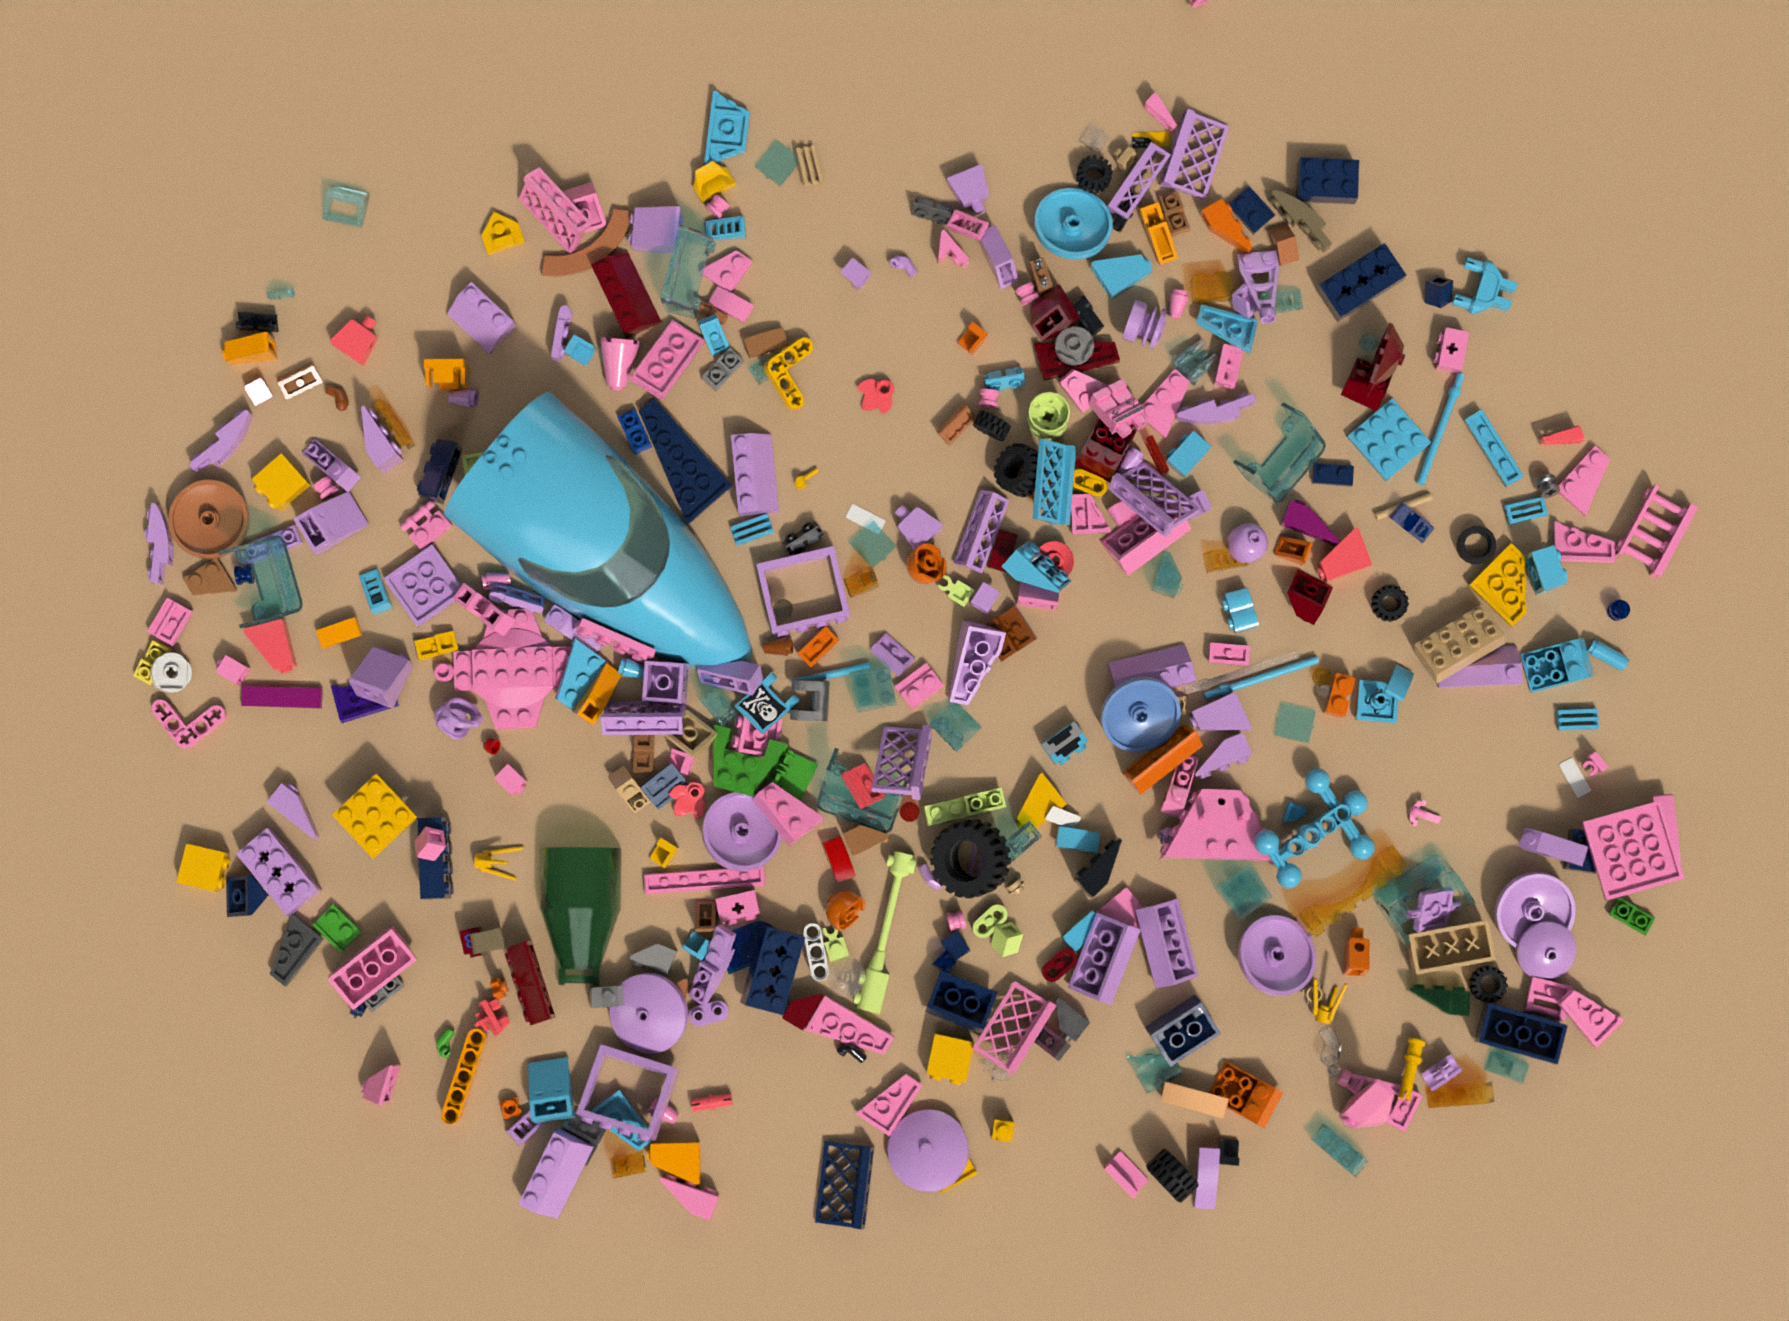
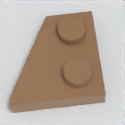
(209, 579)

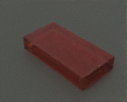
(1156, 455)

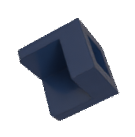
(1438, 291)
(955, 946)

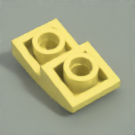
(155, 650)

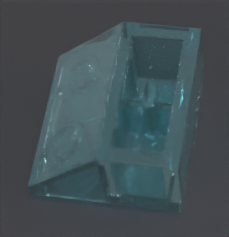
(873, 688)

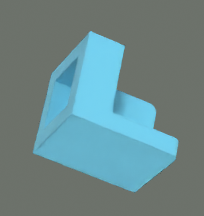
(580, 350)
(697, 946)

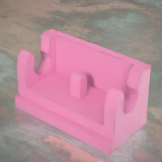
(1228, 366)

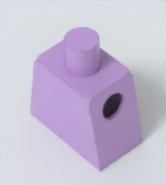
(970, 188)
(917, 526)

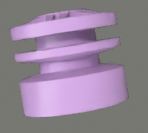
(1144, 324)

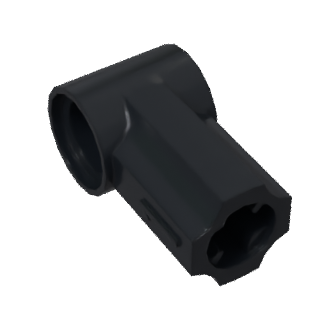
(1088, 318)

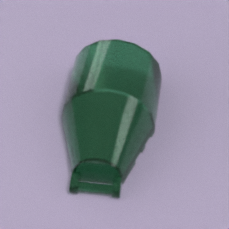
(580, 906)

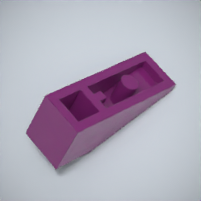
(1305, 521)

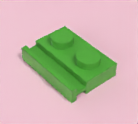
(337, 928)

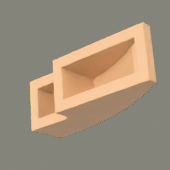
(1194, 1100)

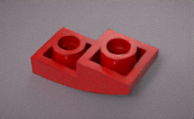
(838, 859)

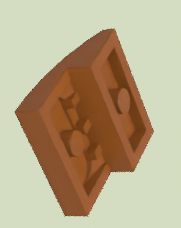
(1017, 632)

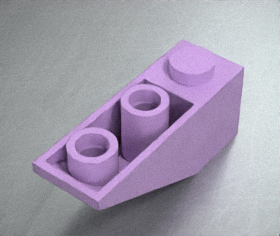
(331, 465)
(1229, 751)

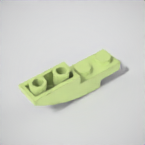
(964, 807)

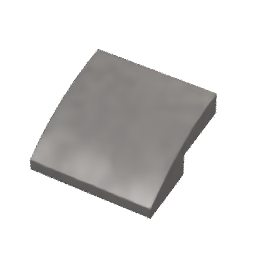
(587, 1132)

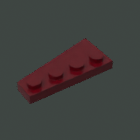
(1052, 367)

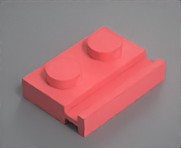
(859, 783)

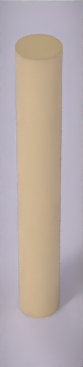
(1411, 503)

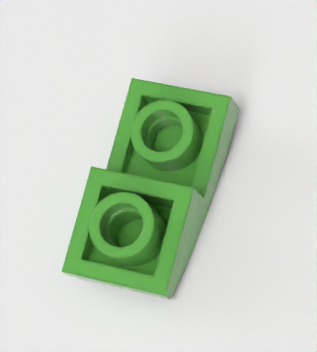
(1632, 916)

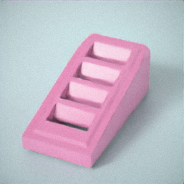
(1157, 109)
(956, 218)

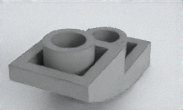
(722, 369)
(383, 994)

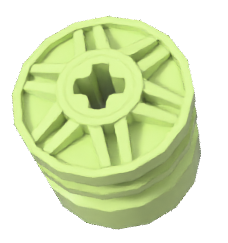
(1053, 407)

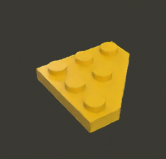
(1504, 585)

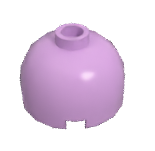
(1247, 543)

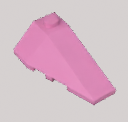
(1368, 1106)

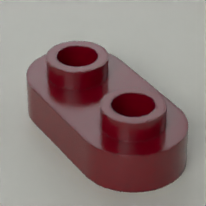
(1059, 965)

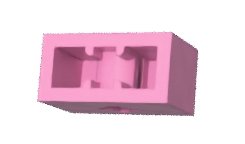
(1458, 342)
(726, 904)

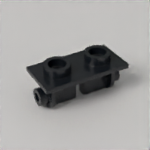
(257, 321)
(808, 533)

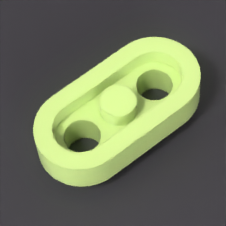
(989, 921)

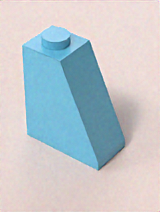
(1120, 273)

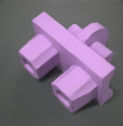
(1441, 1072)

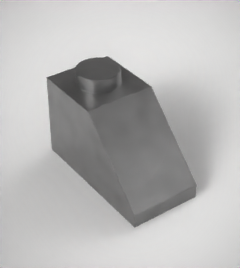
(1070, 1021)

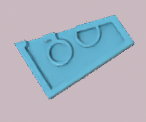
(1228, 326)
(579, 673)

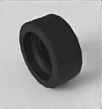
(1476, 530)

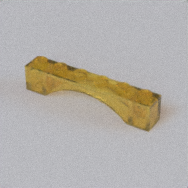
(1383, 866)

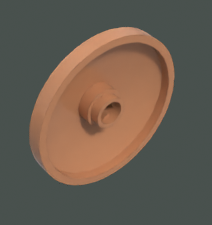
(208, 518)

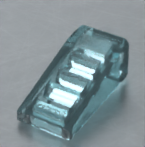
(1279, 295)

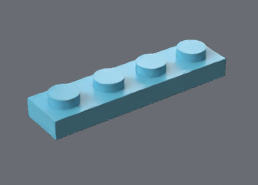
(1493, 448)

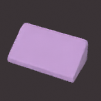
(892, 654)

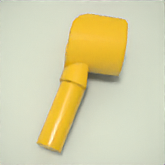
(800, 481)

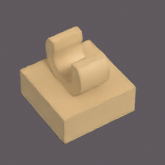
(1125, 159)

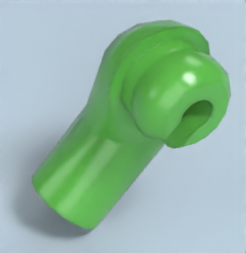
(442, 1043)

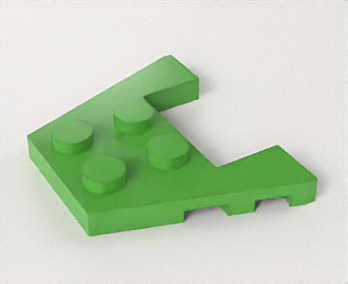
(741, 771)

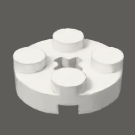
(162, 680)

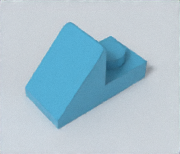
(713, 334)

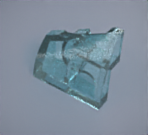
(1153, 1071)

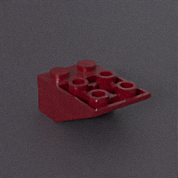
(1104, 451)

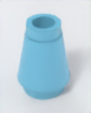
(630, 668)

